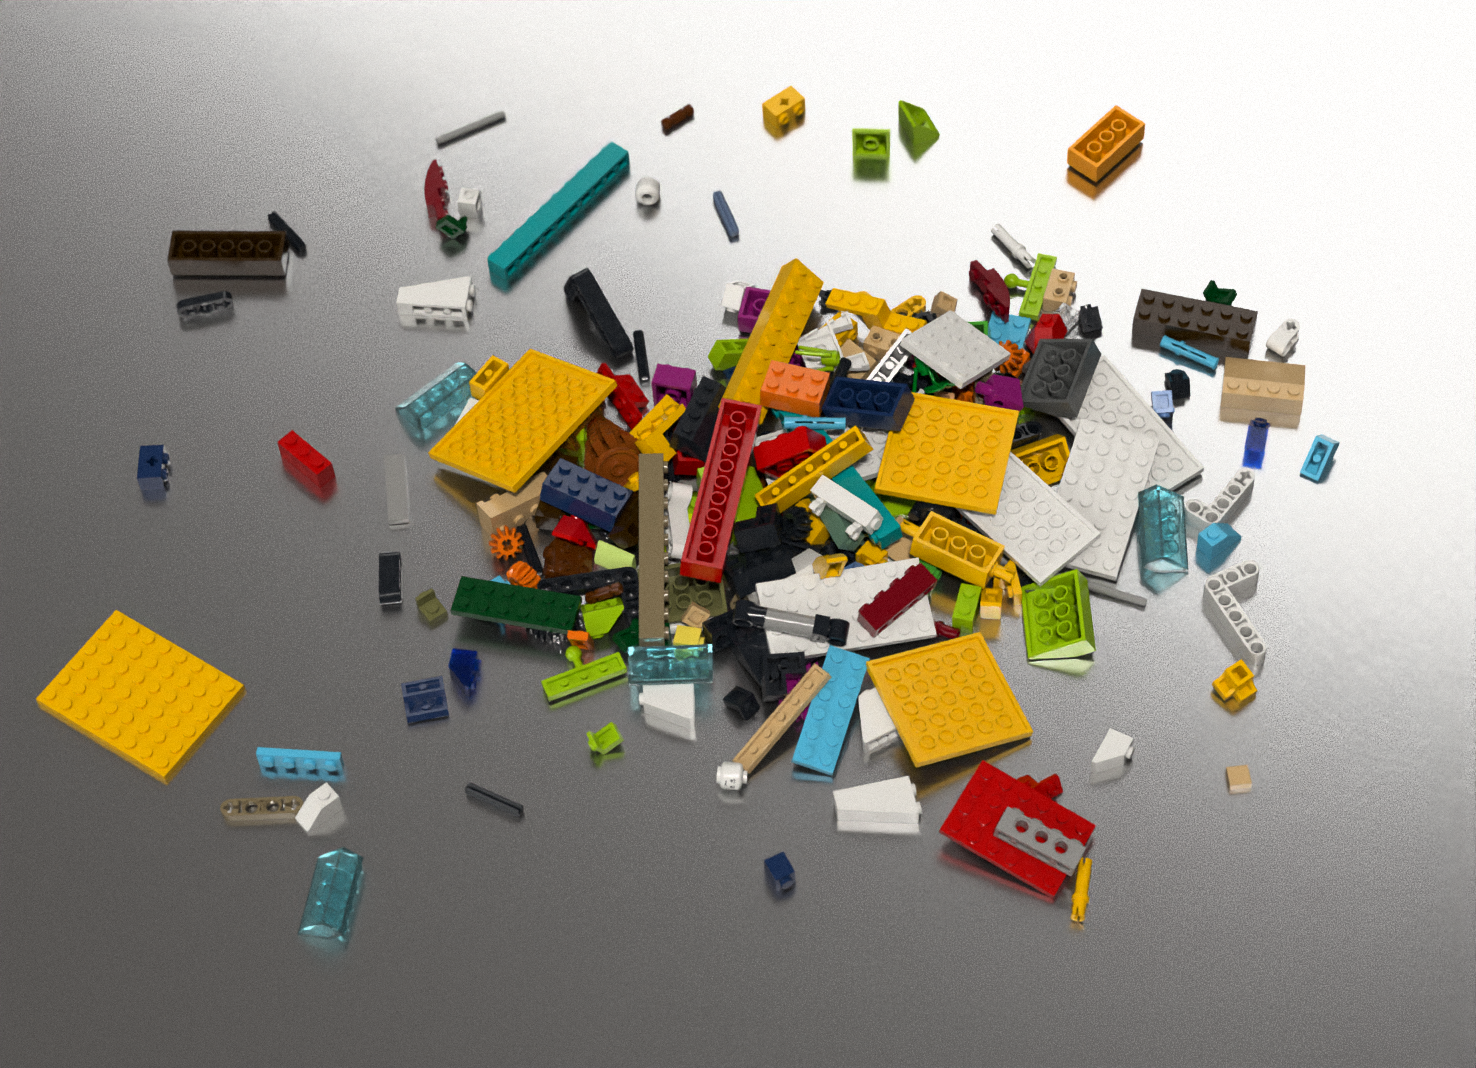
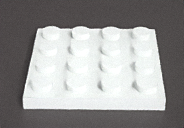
(955, 349)

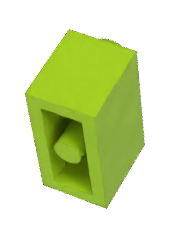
(967, 608)

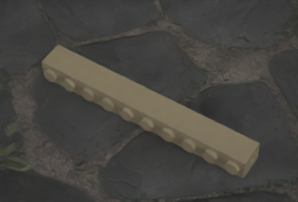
(651, 550)

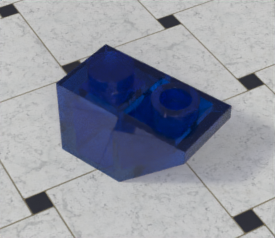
(1257, 435)
(463, 669)

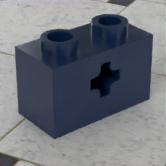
(152, 467)

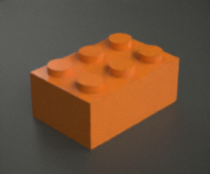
(794, 389)

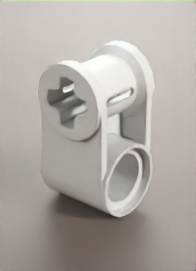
(1284, 337)

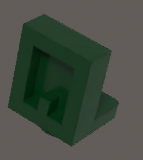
(451, 226)

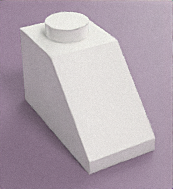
(734, 295)
(1112, 752)
(318, 808)

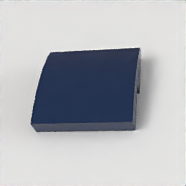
(425, 699)

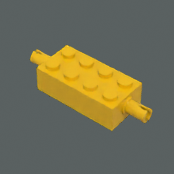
(957, 550)

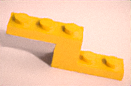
(873, 310)
(653, 440)

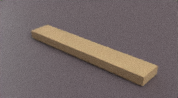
(782, 718)

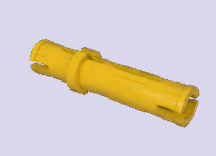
(1080, 897)

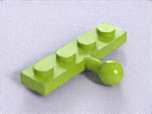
(1036, 286)
(582, 675)

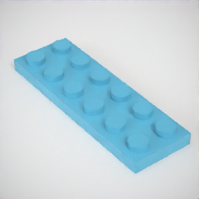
(830, 711)

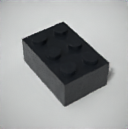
(763, 565)

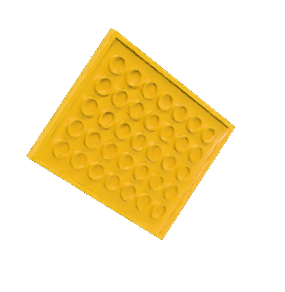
(522, 420)
(140, 694)

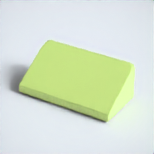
(613, 557)

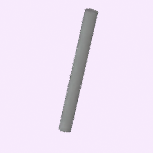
(470, 127)

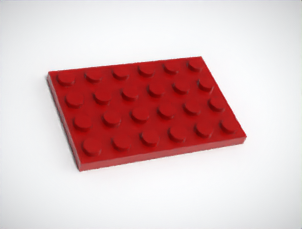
(980, 810)

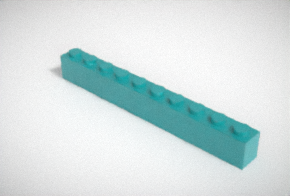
(558, 211)
(852, 481)

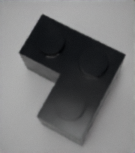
(761, 531)
(776, 669)

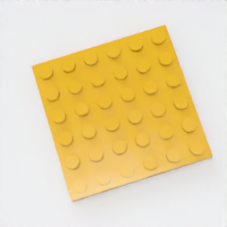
(949, 454)
(948, 699)

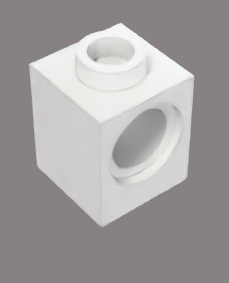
(469, 203)

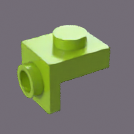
(605, 739)

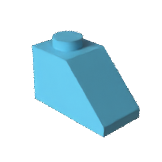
(1319, 456)
(1216, 539)

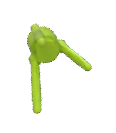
(828, 357)

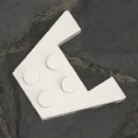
(826, 339)

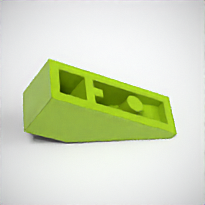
(726, 353)

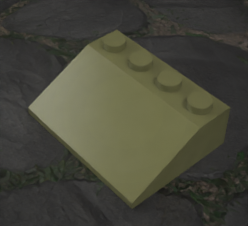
(685, 590)

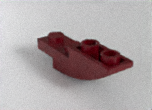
(435, 191)
(994, 288)

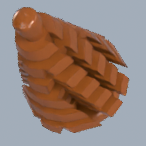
(610, 451)

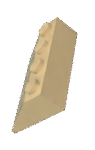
(1263, 386)

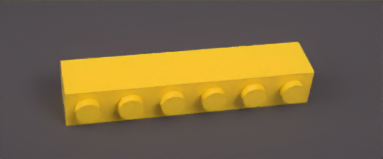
(827, 462)

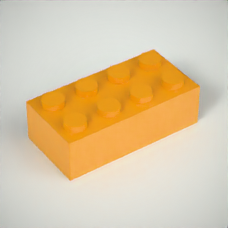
(1105, 143)

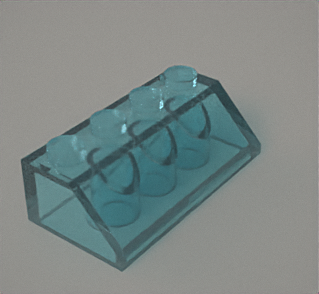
(437, 396)
(1162, 530)
(670, 665)
(331, 894)

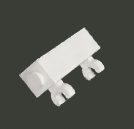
(847, 505)

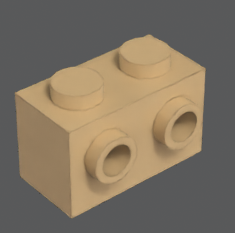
(1059, 289)
(879, 342)

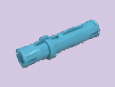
(1181, 348)
(813, 422)

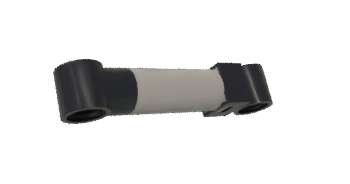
(817, 628)

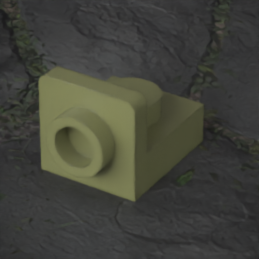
(430, 607)

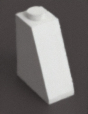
(670, 703)
(875, 721)

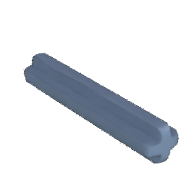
(725, 213)

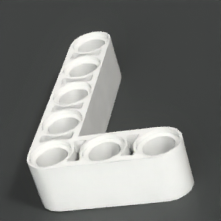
(1232, 610)

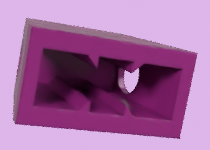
(1001, 392)

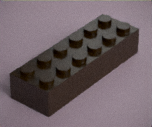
(228, 253)
(1195, 321)

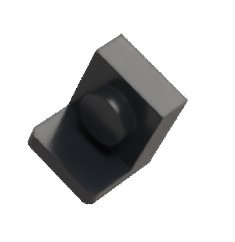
(742, 701)

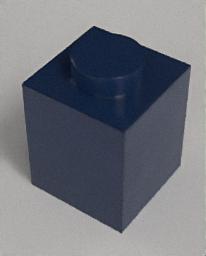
(780, 871)

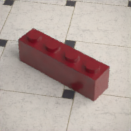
(897, 599)

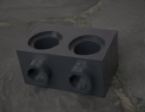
(717, 630)

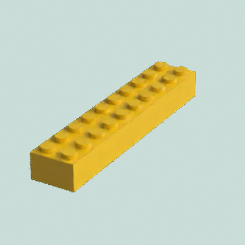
(775, 331)

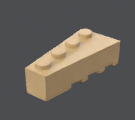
(511, 507)

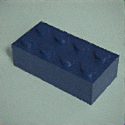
(869, 403)
(585, 494)

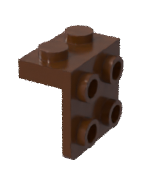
(566, 559)

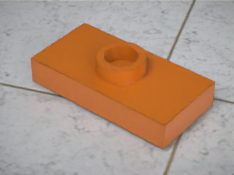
(580, 639)

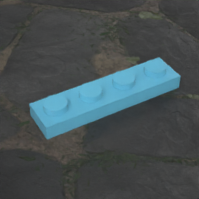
(300, 758)

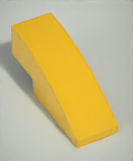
(829, 565)

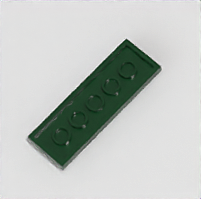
(516, 605)

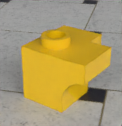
(1235, 682)

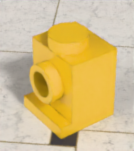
(871, 554)

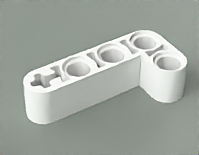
(679, 497)
(1224, 504)

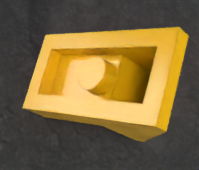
(1013, 589)
(991, 603)

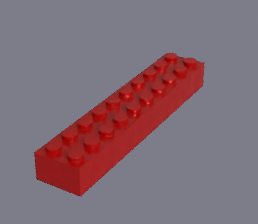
(720, 490)

